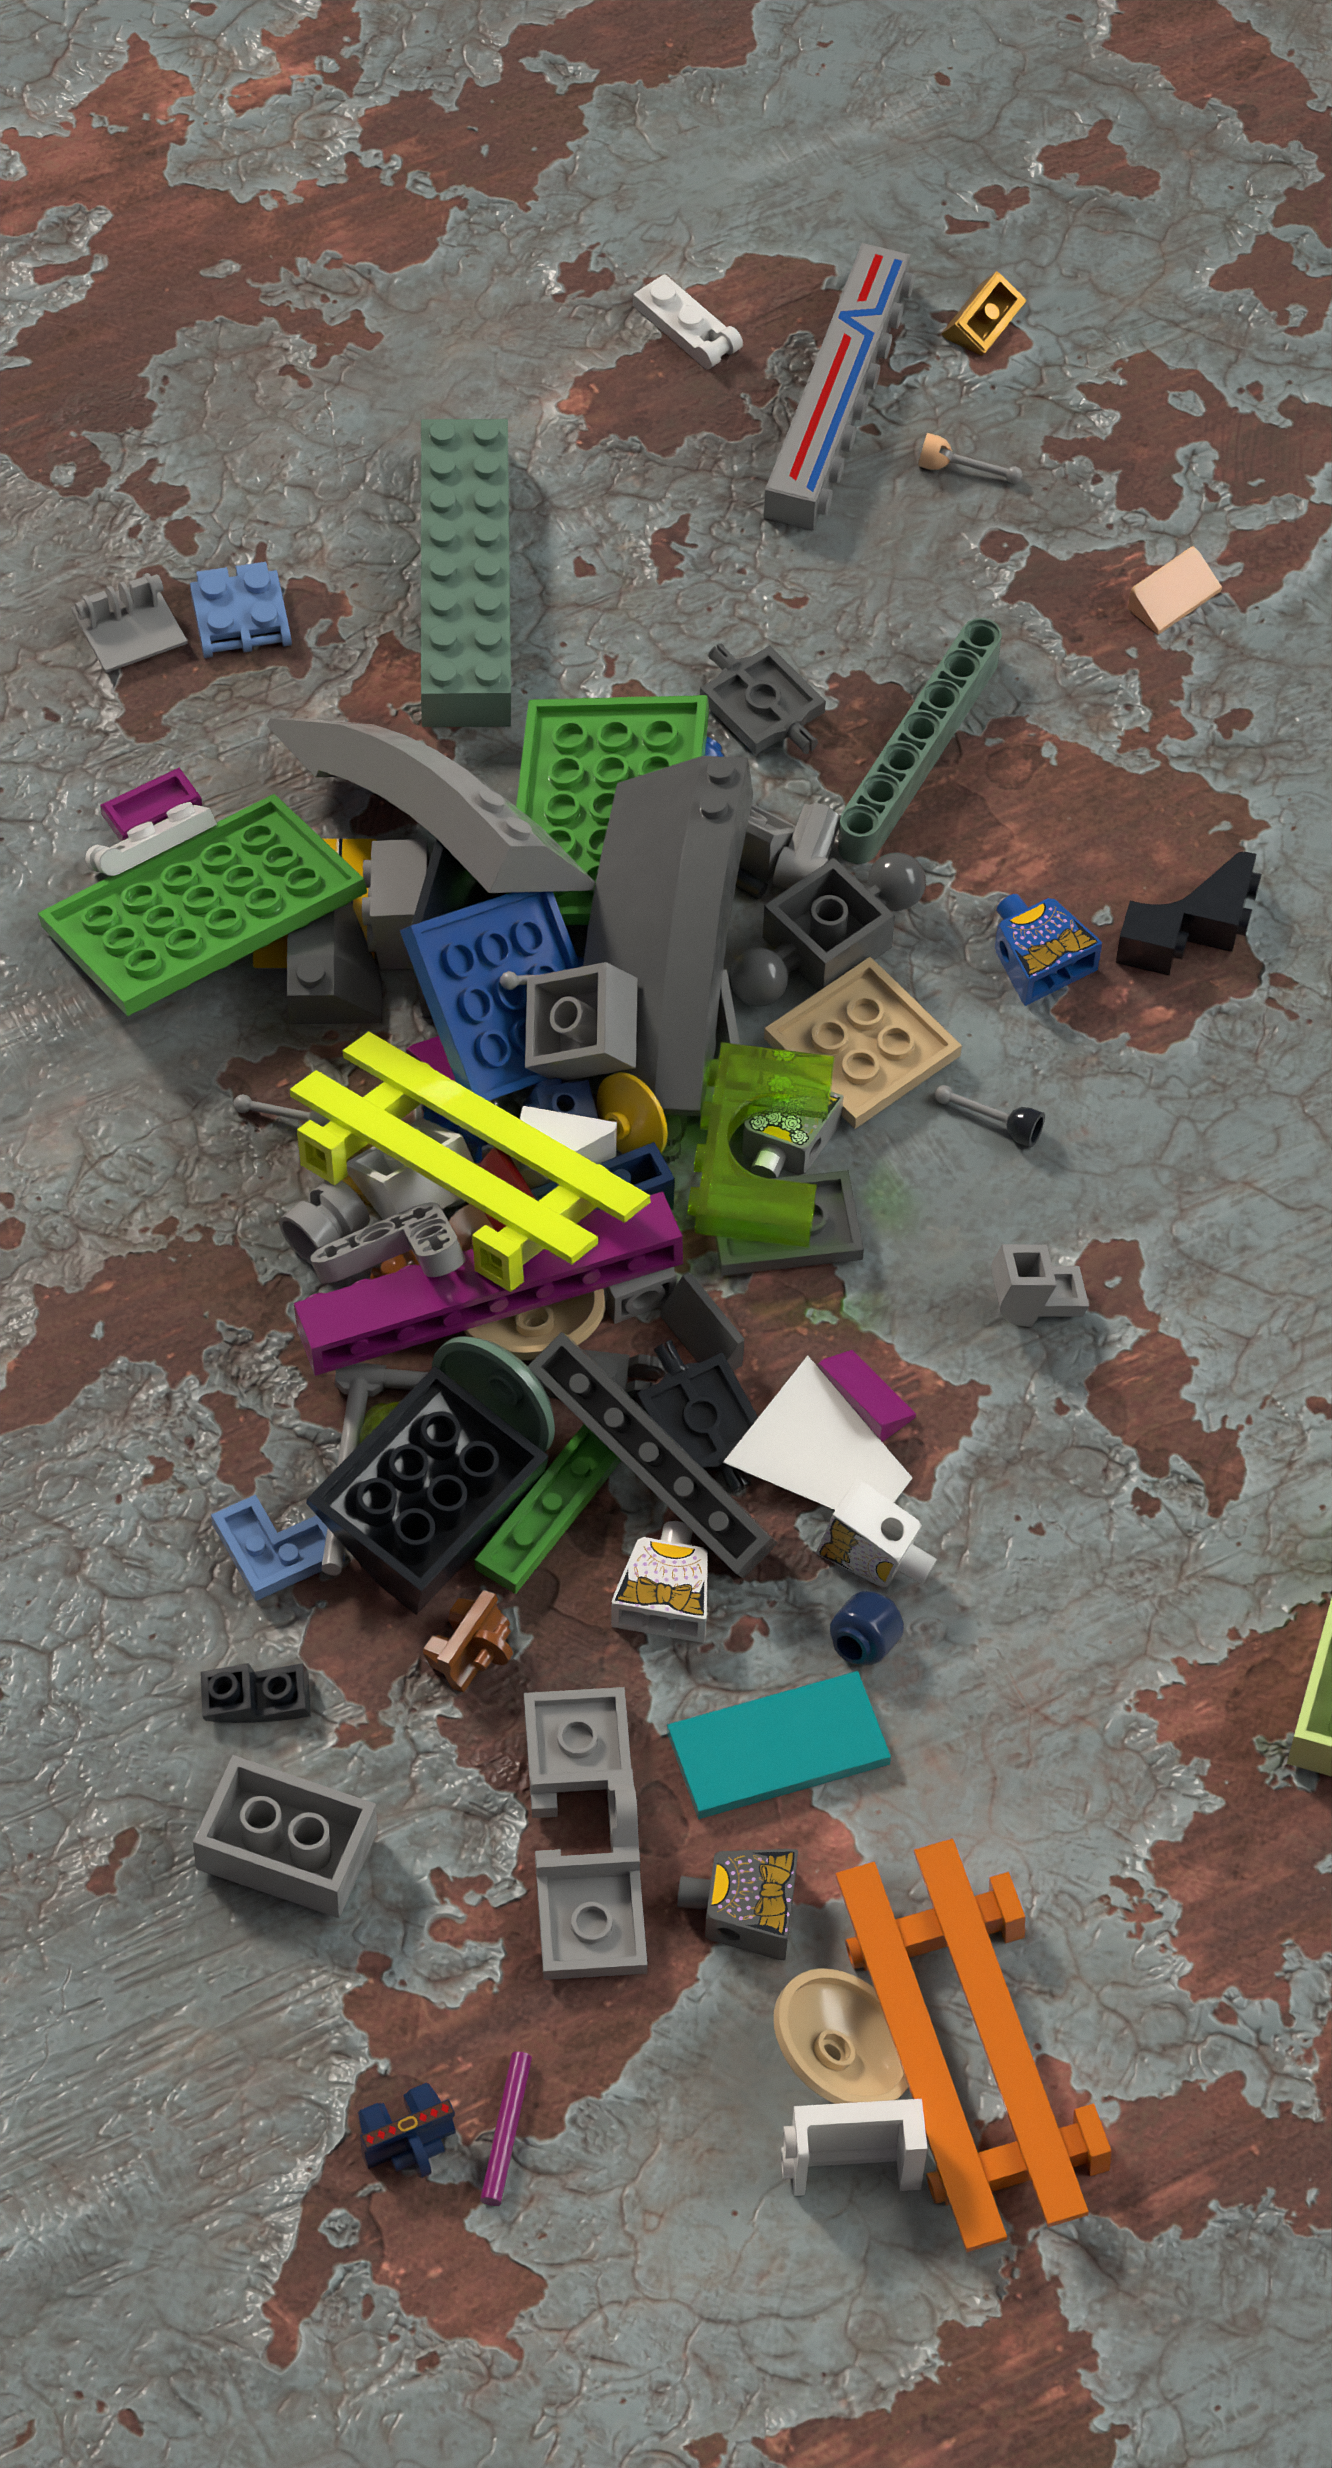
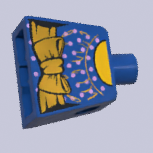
(1043, 947)

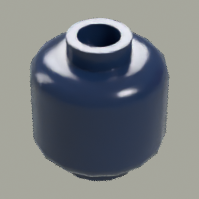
(866, 1628)

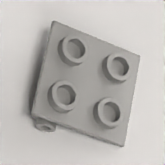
(128, 623)

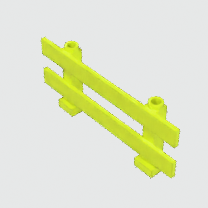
(409, 1083)

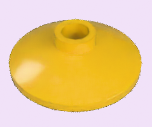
(635, 1109)

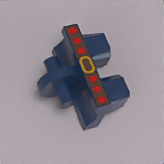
(408, 2139)

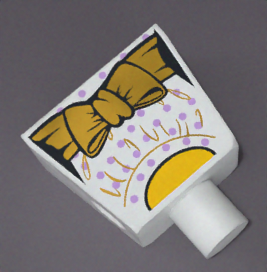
(874, 1538)
(664, 1587)

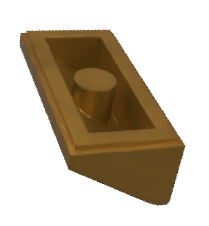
(984, 314)

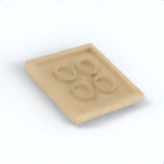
(876, 1033)

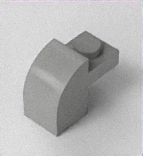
(1033, 1288)

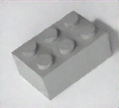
(285, 1836)

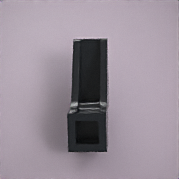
(1207, 916)

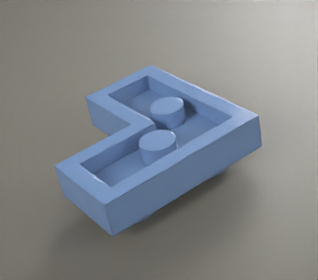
(268, 1558)

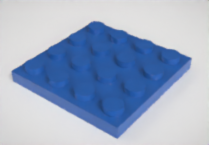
(460, 973)

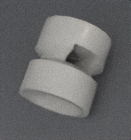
(326, 1218)

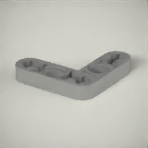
(418, 1229)

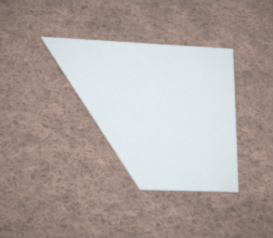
(816, 1444)

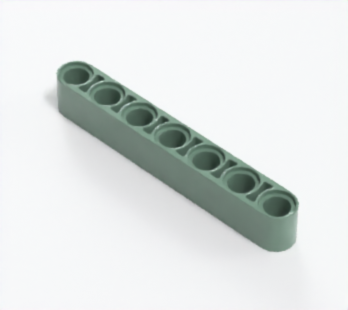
(919, 741)

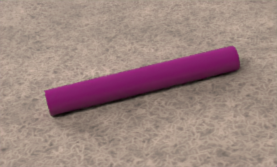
(506, 2129)

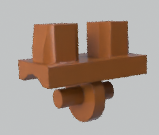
(475, 1643)

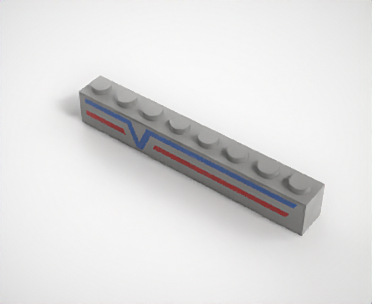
(838, 387)

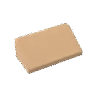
(1173, 591)

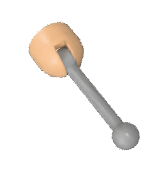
(938, 453)

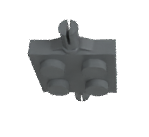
(762, 699)

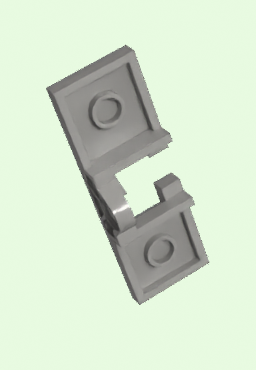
(587, 1901)

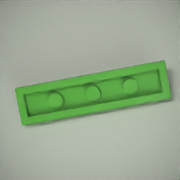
(547, 1510)

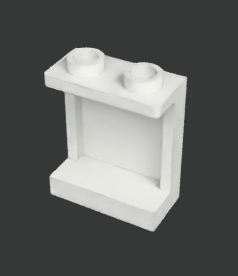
(856, 2136)

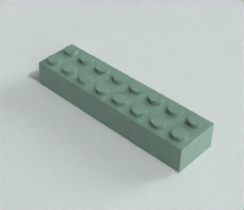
(465, 573)

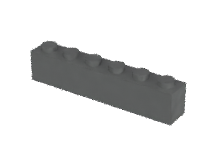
(652, 1455)

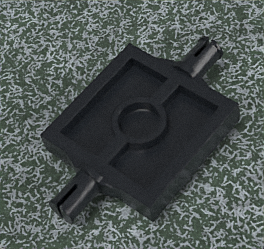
(701, 1410)

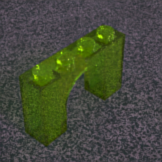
(746, 1085)

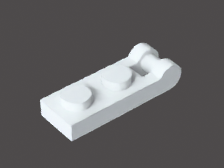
(686, 322)
(150, 840)

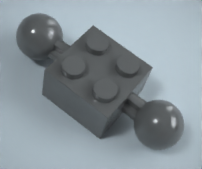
(827, 926)

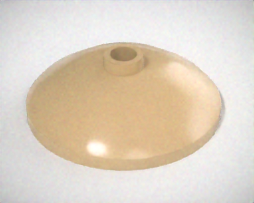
(534, 1330)
(838, 2038)

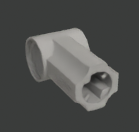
(808, 846)

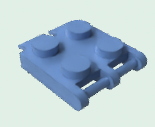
(239, 608)

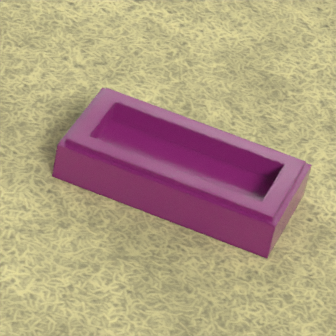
(149, 802)

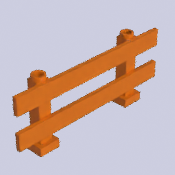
(963, 1924)

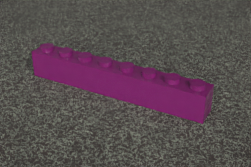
(412, 1308)

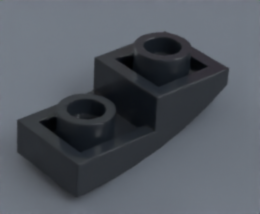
(248, 1696)

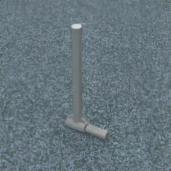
(360, 1382)

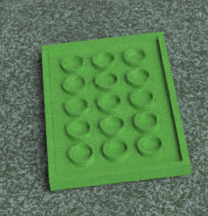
(580, 753)
(202, 904)

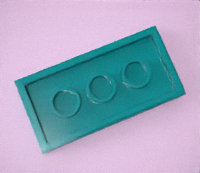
(778, 1744)

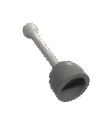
(243, 1104)

